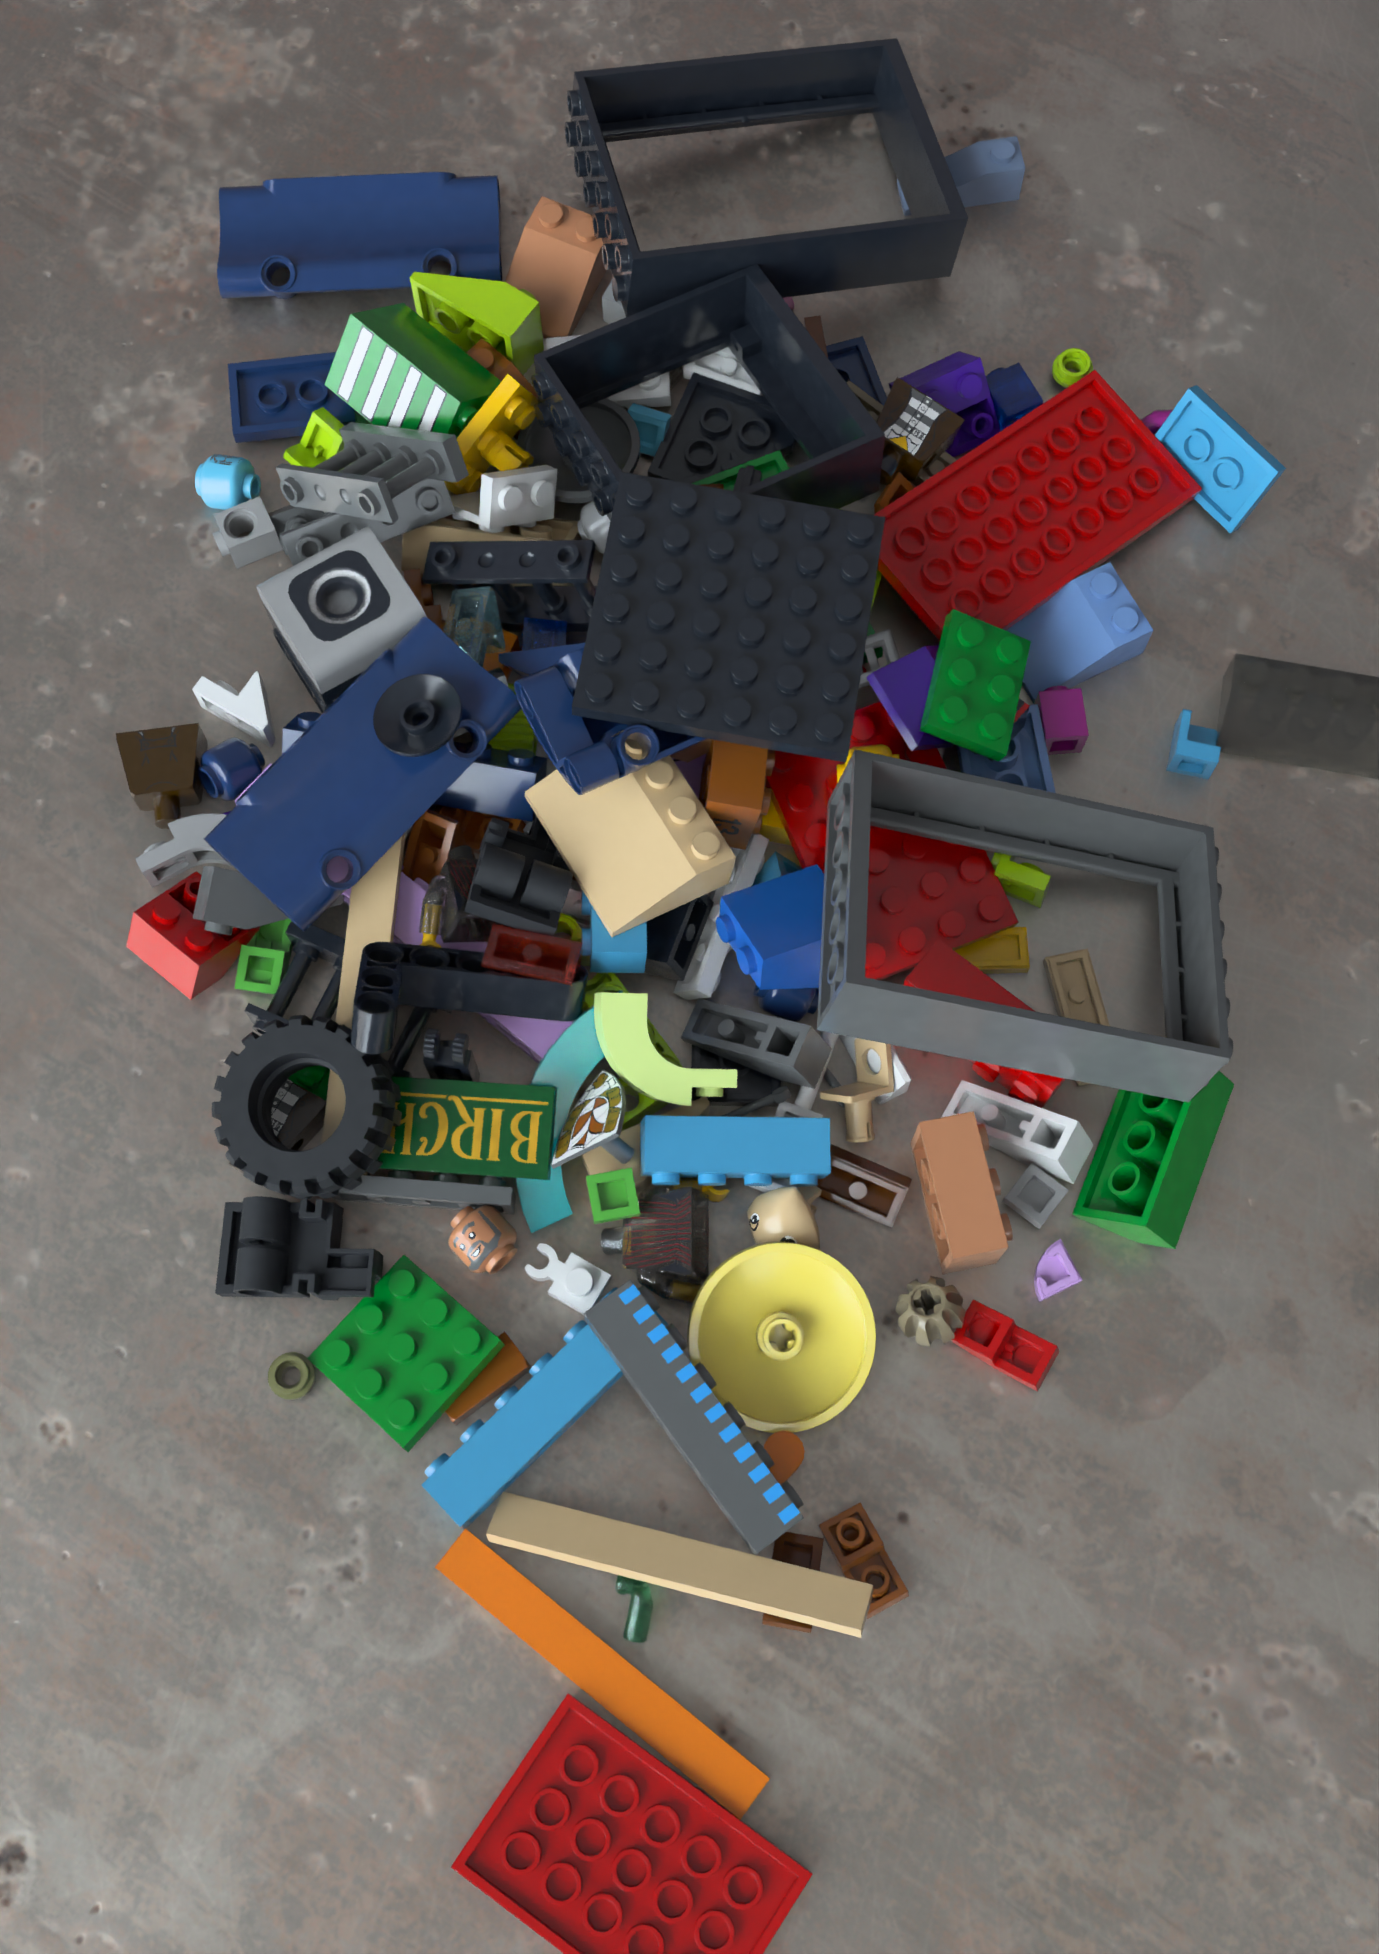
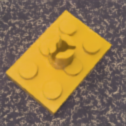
(490, 433)

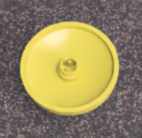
(783, 1335)

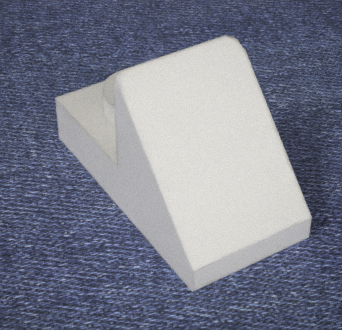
(244, 710)

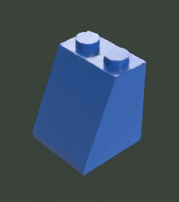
(777, 929)

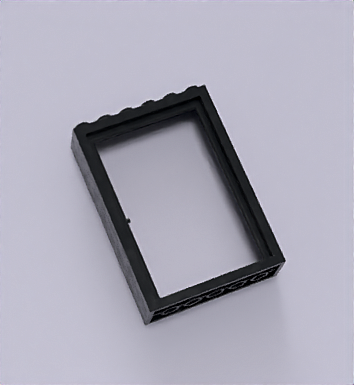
(756, 92)

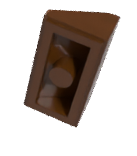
(864, 1186)

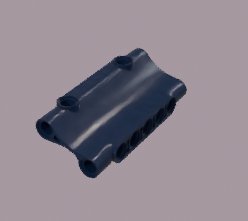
(356, 232)
(345, 790)

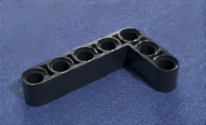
(448, 980)

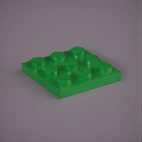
(406, 1352)

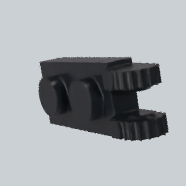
(449, 1058)

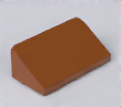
(497, 1376)

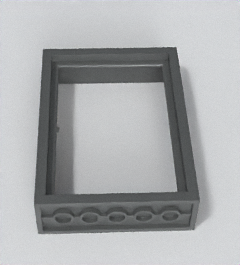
(1050, 830)

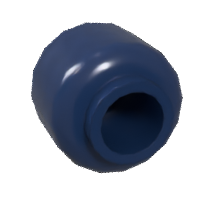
(230, 768)
(788, 1003)

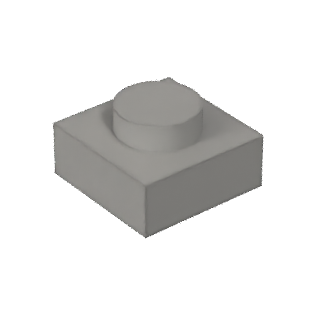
(1035, 1195)

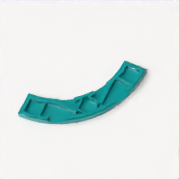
(565, 1068)

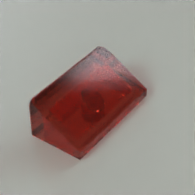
(533, 954)

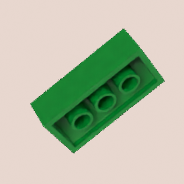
(1152, 1163)

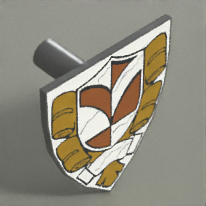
(595, 1123)

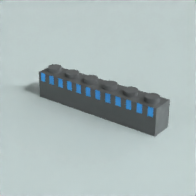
(693, 1417)

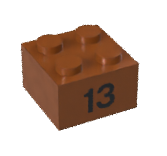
(735, 789)

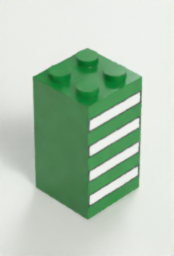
(407, 373)

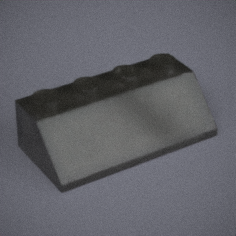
(1300, 715)

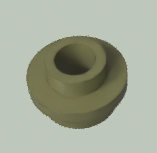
(279, 1368)

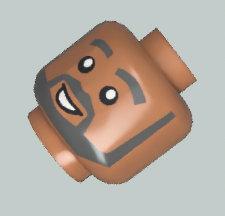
(482, 1239)

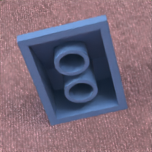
(1082, 632)

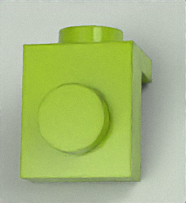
(318, 442)

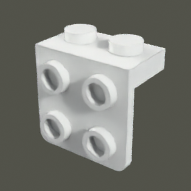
(509, 499)

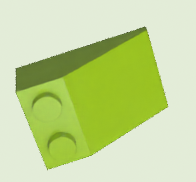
(482, 309)

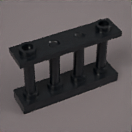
(521, 563)
(321, 944)

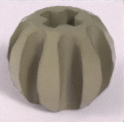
(926, 1296)

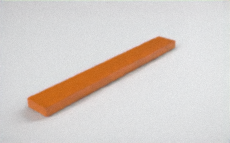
(603, 1674)

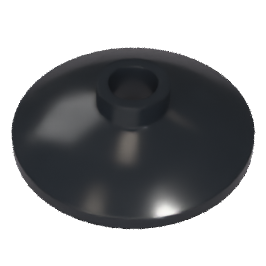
(410, 702)

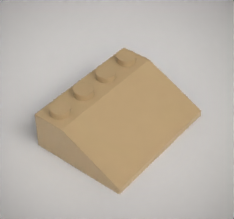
(635, 841)

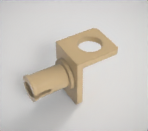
(858, 1095)

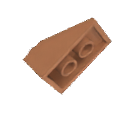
(558, 264)

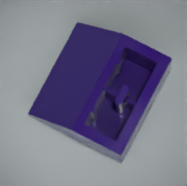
(962, 388)

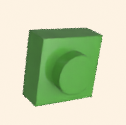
(613, 1195)

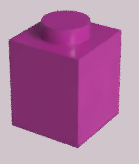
(1063, 719)

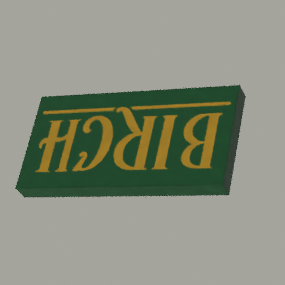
(473, 1128)

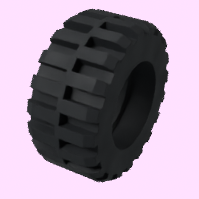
(249, 1098)

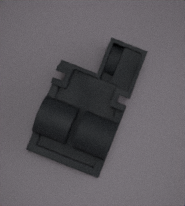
(519, 879)
(291, 1252)

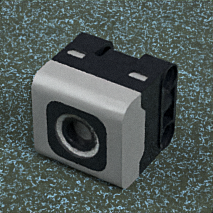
(339, 613)

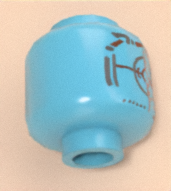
(226, 481)

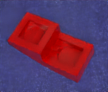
(1005, 1345)

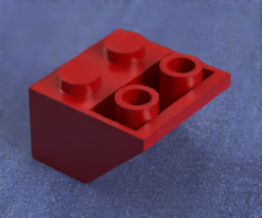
(178, 945)

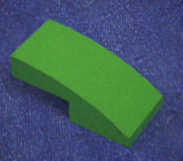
(264, 959)

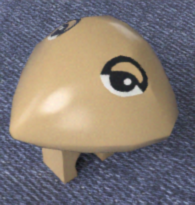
(785, 1216)

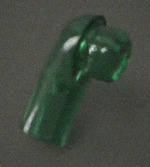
(639, 1608)

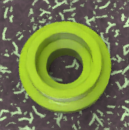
(1071, 359)

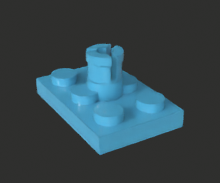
(1219, 457)

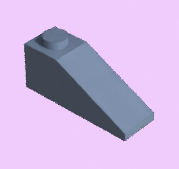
(985, 172)

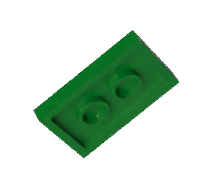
(975, 685)

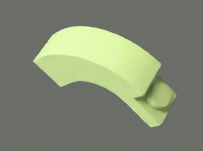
(627, 1047)

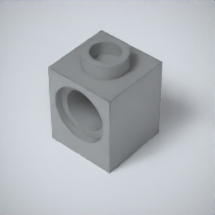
(241, 518)

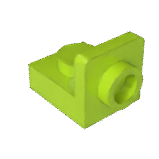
(1021, 880)

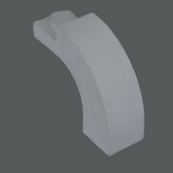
(185, 851)

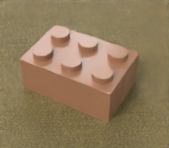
(960, 1192)

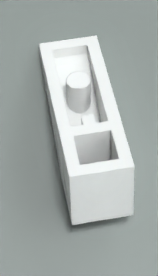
(1025, 1131)

